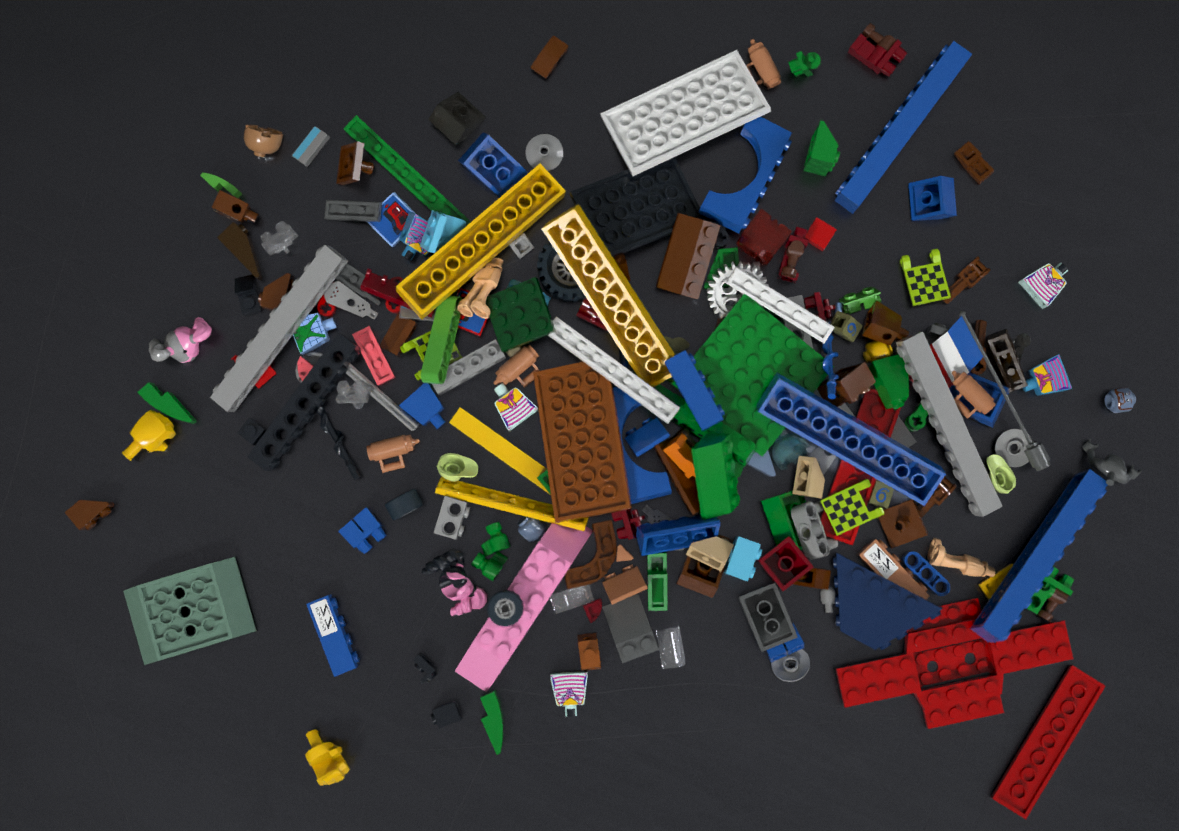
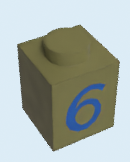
(845, 326)
(881, 495)

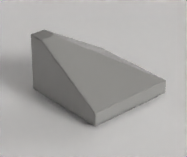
(521, 245)

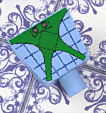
(313, 332)

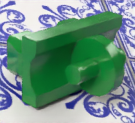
(803, 63)

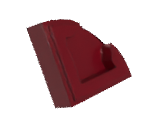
(593, 609)

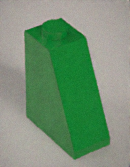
(891, 381)

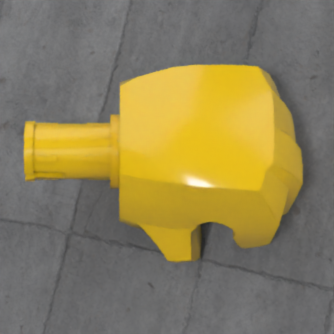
(150, 434)
(325, 760)

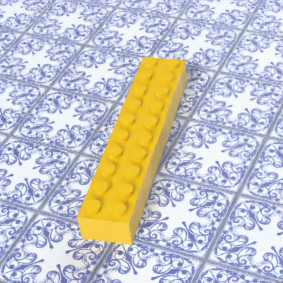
(480, 241)
(610, 294)

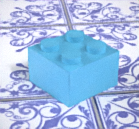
(742, 558)

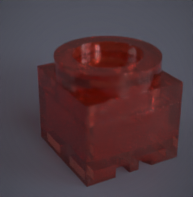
(763, 238)

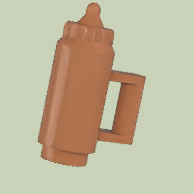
(764, 65)
(517, 365)
(972, 393)
(390, 448)

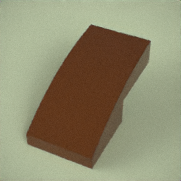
(549, 56)
(974, 164)

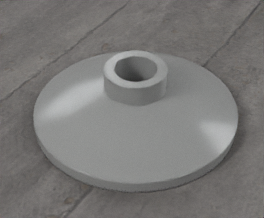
(551, 158)
(1016, 457)
(801, 662)

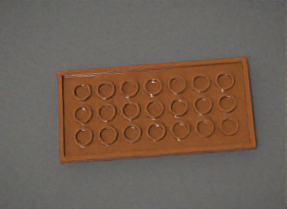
(581, 442)

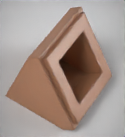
(623, 554)

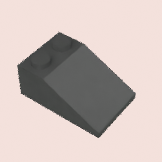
(767, 617)
(630, 628)

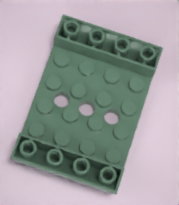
(215, 603)

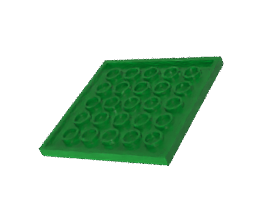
(743, 360)

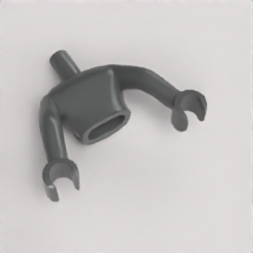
(1111, 466)

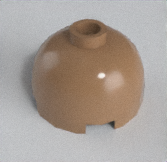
(262, 140)

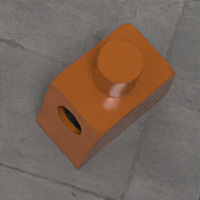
(589, 651)

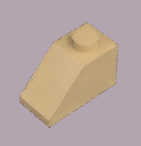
(808, 478)
(711, 551)

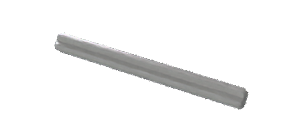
(381, 397)

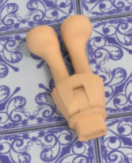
(484, 280)
(966, 564)

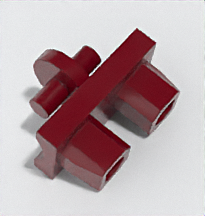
(816, 302)
(588, 314)
(631, 521)

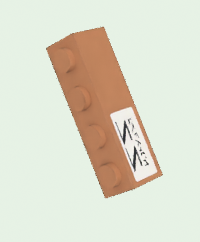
(881, 562)

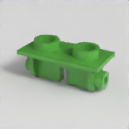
(852, 301)

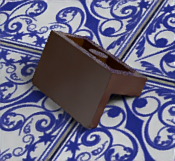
(398, 334)

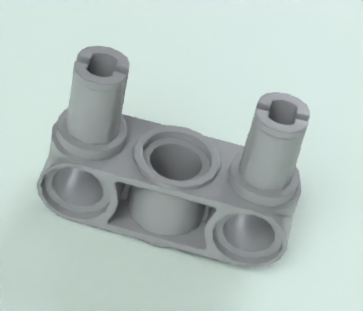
(811, 531)

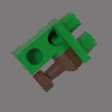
(1055, 591)

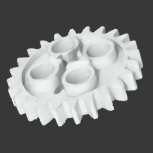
(730, 293)

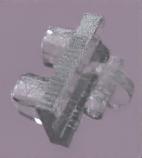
(280, 240)
(356, 394)

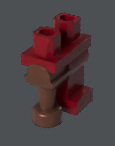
(877, 56)
(795, 248)

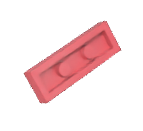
(373, 355)

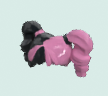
(455, 583)

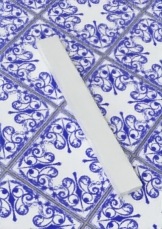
(614, 371)

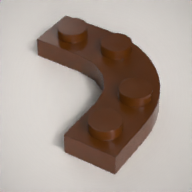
(602, 560)

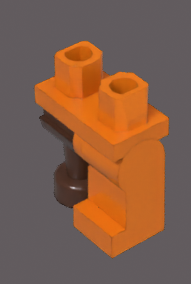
(680, 451)

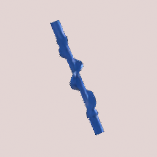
(828, 366)

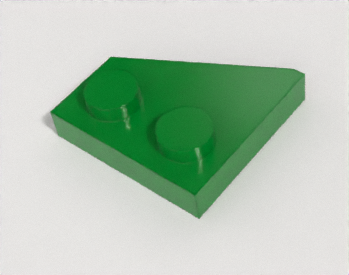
(723, 256)

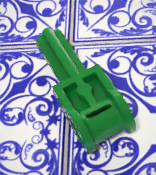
(920, 415)

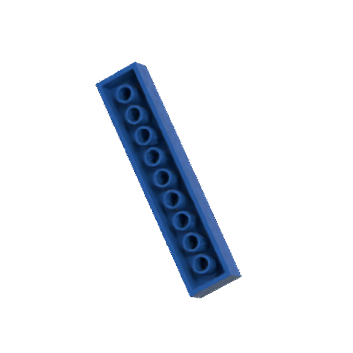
(904, 124)
(850, 439)
(1039, 556)

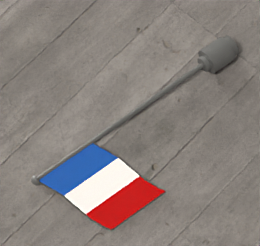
(961, 351)

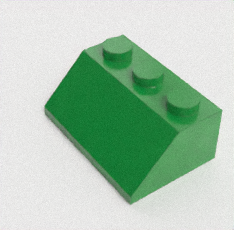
(822, 151)
(779, 516)

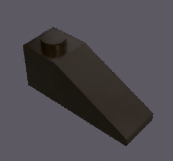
(241, 246)
(1007, 360)

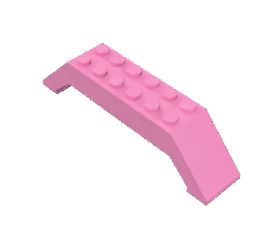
(534, 586)

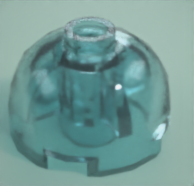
(788, 449)

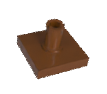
(351, 163)
(903, 523)

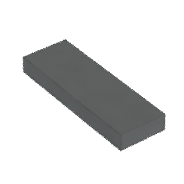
(353, 210)

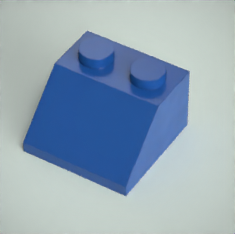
(932, 198)
(646, 437)

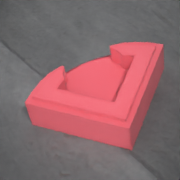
(303, 367)

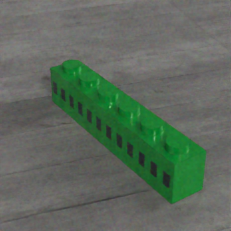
(742, 447)

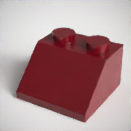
(785, 563)

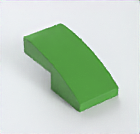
(218, 183)

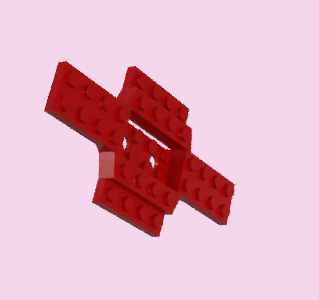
(961, 699)

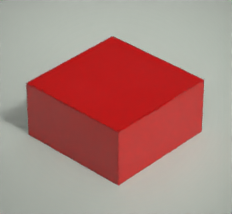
(820, 234)

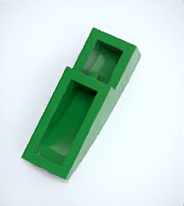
(165, 403)
(657, 581)
(493, 720)

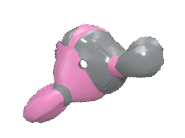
(179, 340)

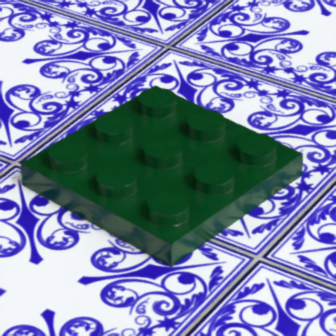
(520, 314)

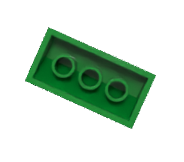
(715, 475)

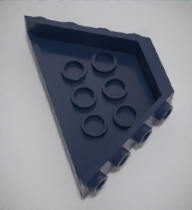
(875, 607)

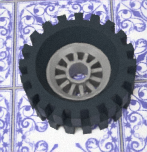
(550, 277)

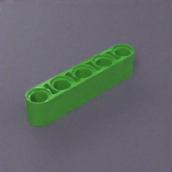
(441, 341)

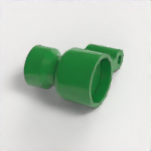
(498, 540)
(491, 567)

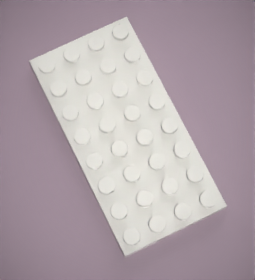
(685, 112)

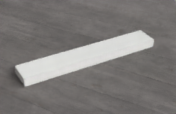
(780, 305)

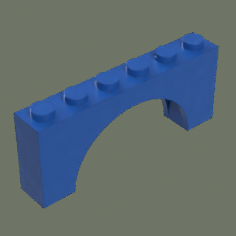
(734, 208)
(642, 483)

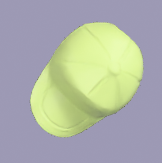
(455, 466)
(1000, 474)

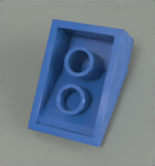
(492, 165)
(994, 391)

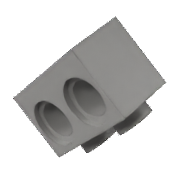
(447, 516)

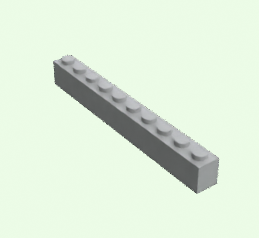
(279, 328)
(948, 424)

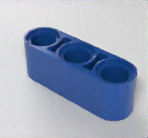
(934, 576)

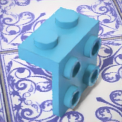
(440, 230)

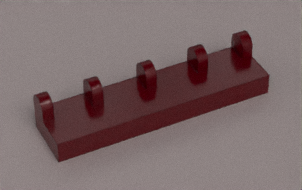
(384, 289)

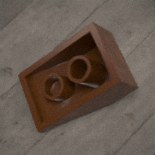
(700, 576)

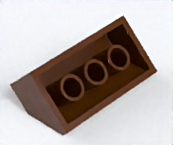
(688, 256)
(685, 486)

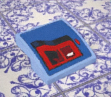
(393, 217)

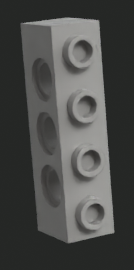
(471, 366)

